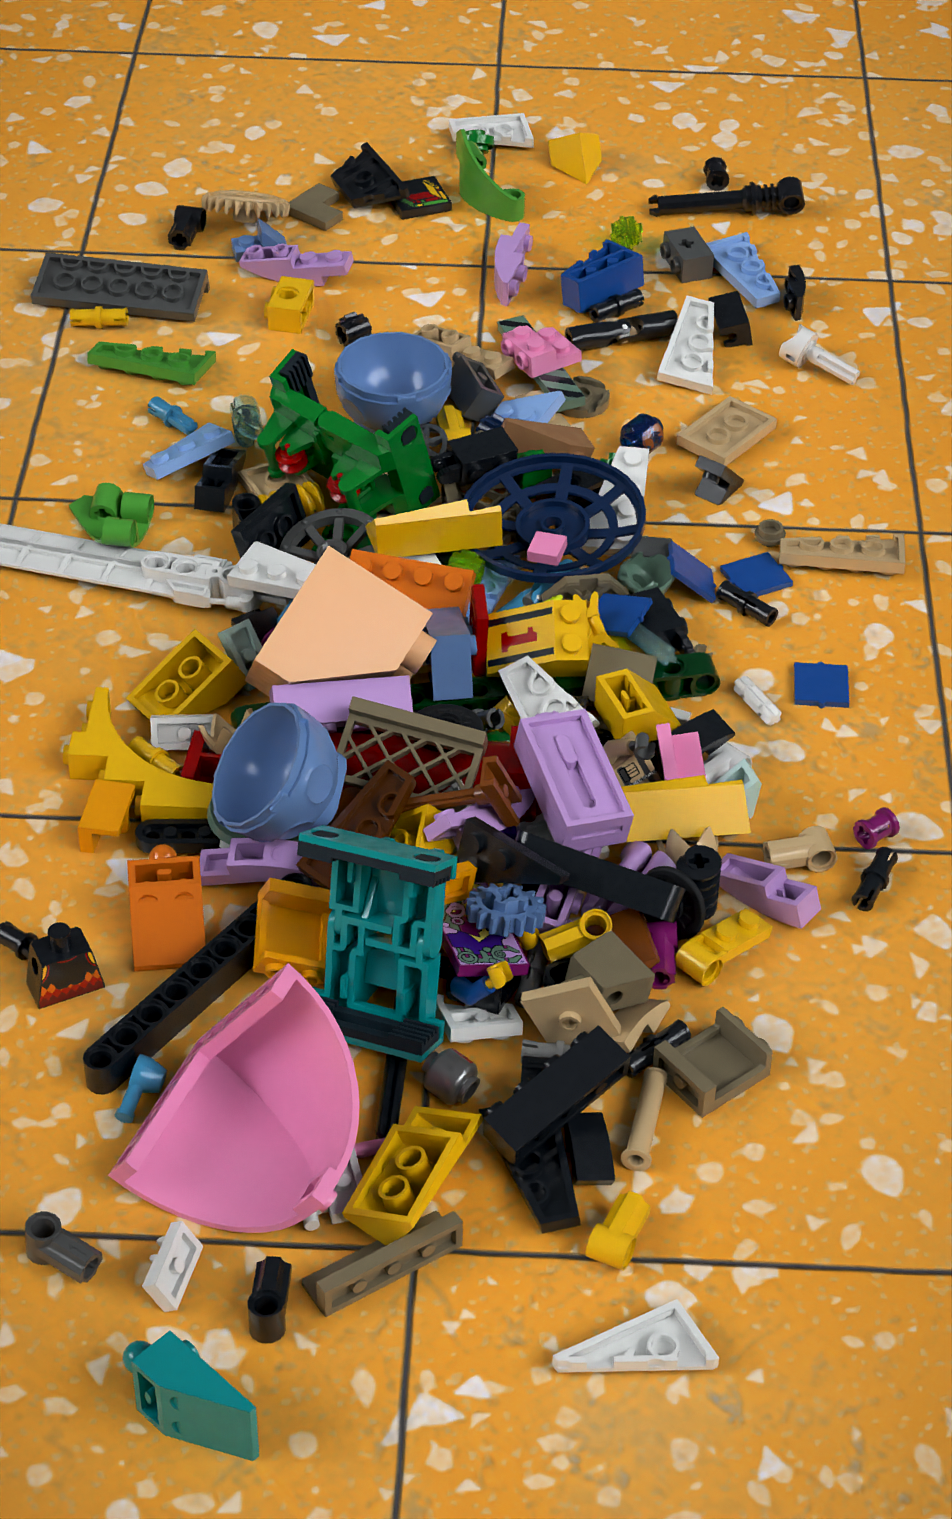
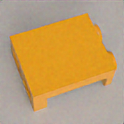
(292, 929)

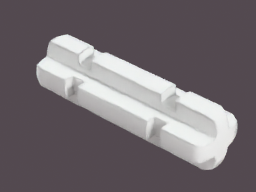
(757, 700)

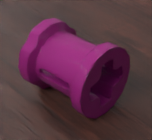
(876, 828)

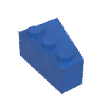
(605, 273)

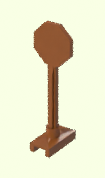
(494, 789)

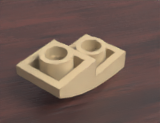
(639, 1019)

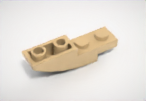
(453, 341)

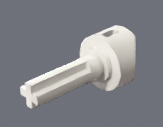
(804, 348)

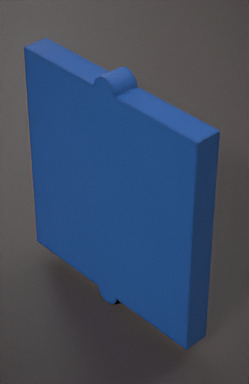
(691, 572)
(757, 574)
(622, 613)
(821, 685)

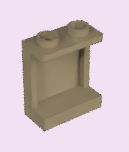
(715, 1063)

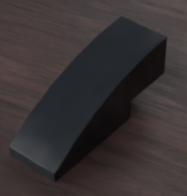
(219, 480)

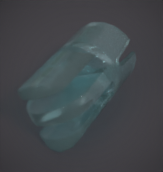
(246, 420)

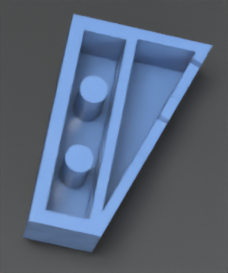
(451, 654)

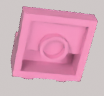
(539, 351)

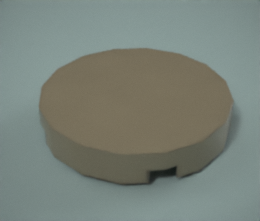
(595, 395)

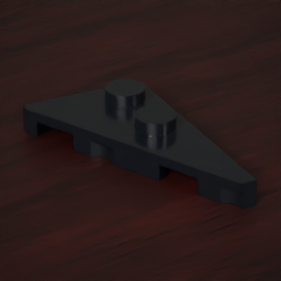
(504, 859)

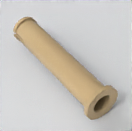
(637, 1154)

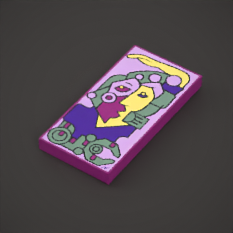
(475, 950)

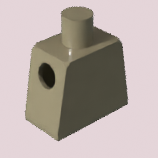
(615, 971)

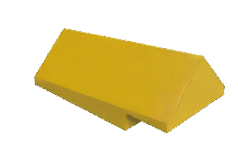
(436, 530)
(686, 807)
(409, 1171)

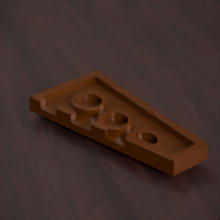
(369, 813)

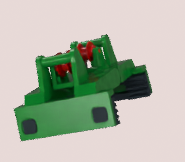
(343, 450)

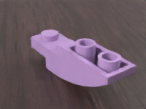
(287, 261)
(509, 262)
(450, 824)
(249, 862)

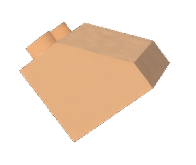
(343, 629)

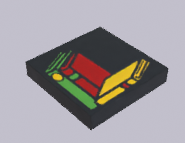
(425, 199)

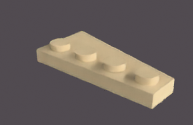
(843, 553)

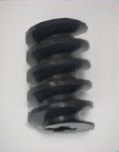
(704, 868)

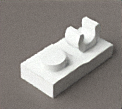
(176, 731)
(172, 1266)

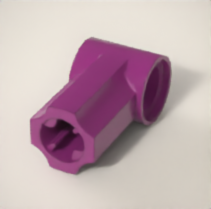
(666, 943)

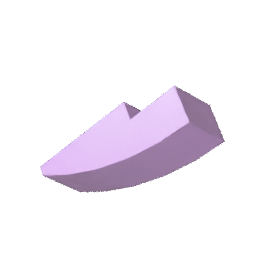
(768, 890)

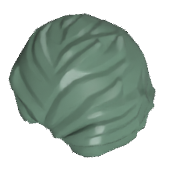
(645, 573)

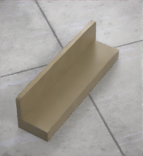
(381, 1265)

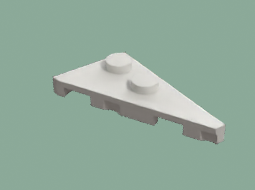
(651, 1342)

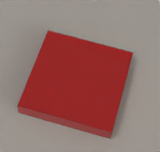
(479, 621)

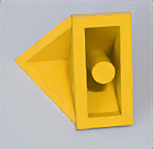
(576, 155)

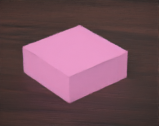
(547, 548)

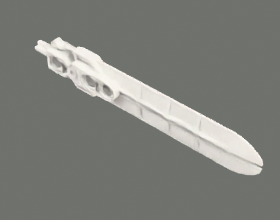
(185, 579)

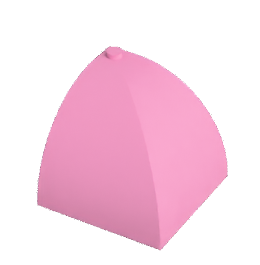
(252, 1117)

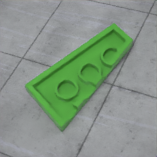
(152, 361)

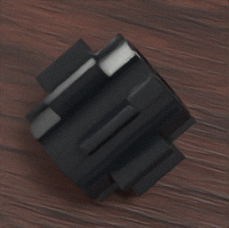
(352, 328)

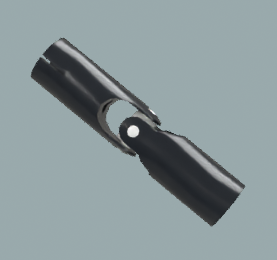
(606, 333)

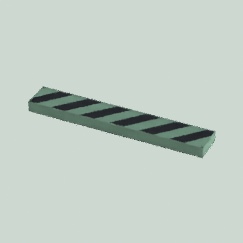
(553, 381)

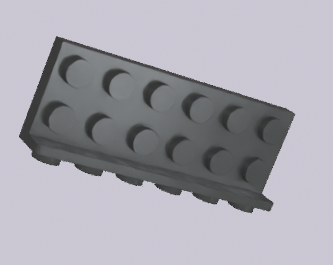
(117, 284)

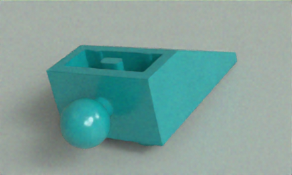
(190, 1398)

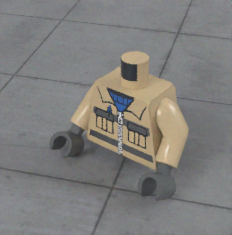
(631, 759)

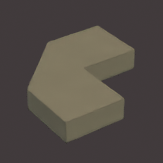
(584, 586)

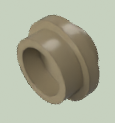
(769, 533)

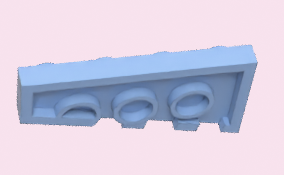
(739, 264)

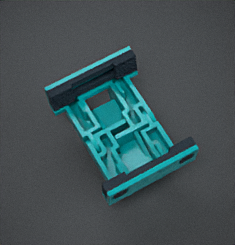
(388, 891)

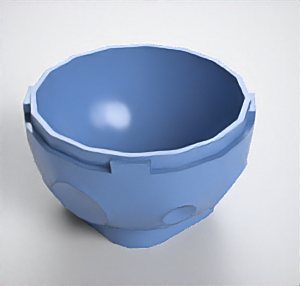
(392, 372)
(278, 775)

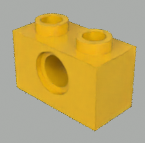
(290, 304)

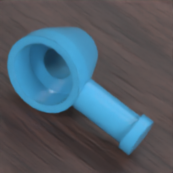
(146, 1077)

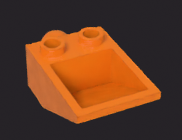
(165, 909)

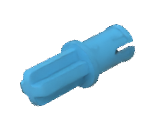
(171, 415)

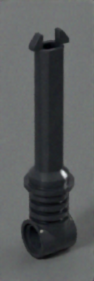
(786, 196)

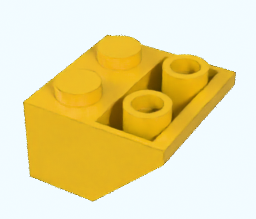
(631, 704)

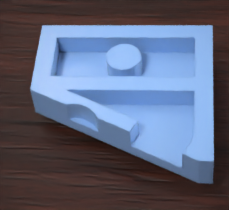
(532, 408)

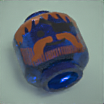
(642, 432)

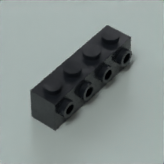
(555, 1095)

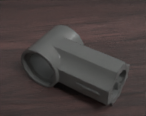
(55, 1246)

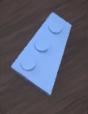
(188, 450)

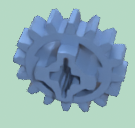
(505, 909)

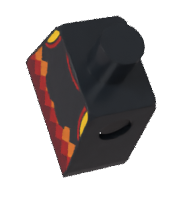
(61, 966)

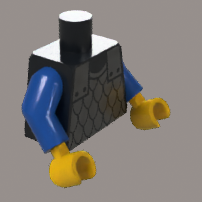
(485, 991)

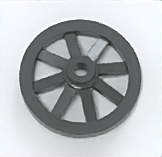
(335, 516)

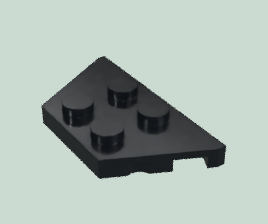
(368, 180)

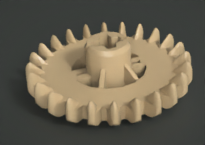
(245, 204)

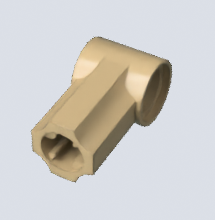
(809, 849)

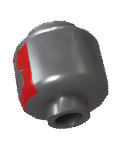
(450, 1076)

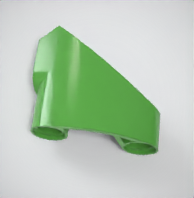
(480, 189)
(114, 516)

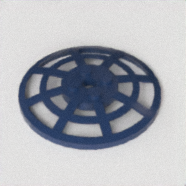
(558, 511)

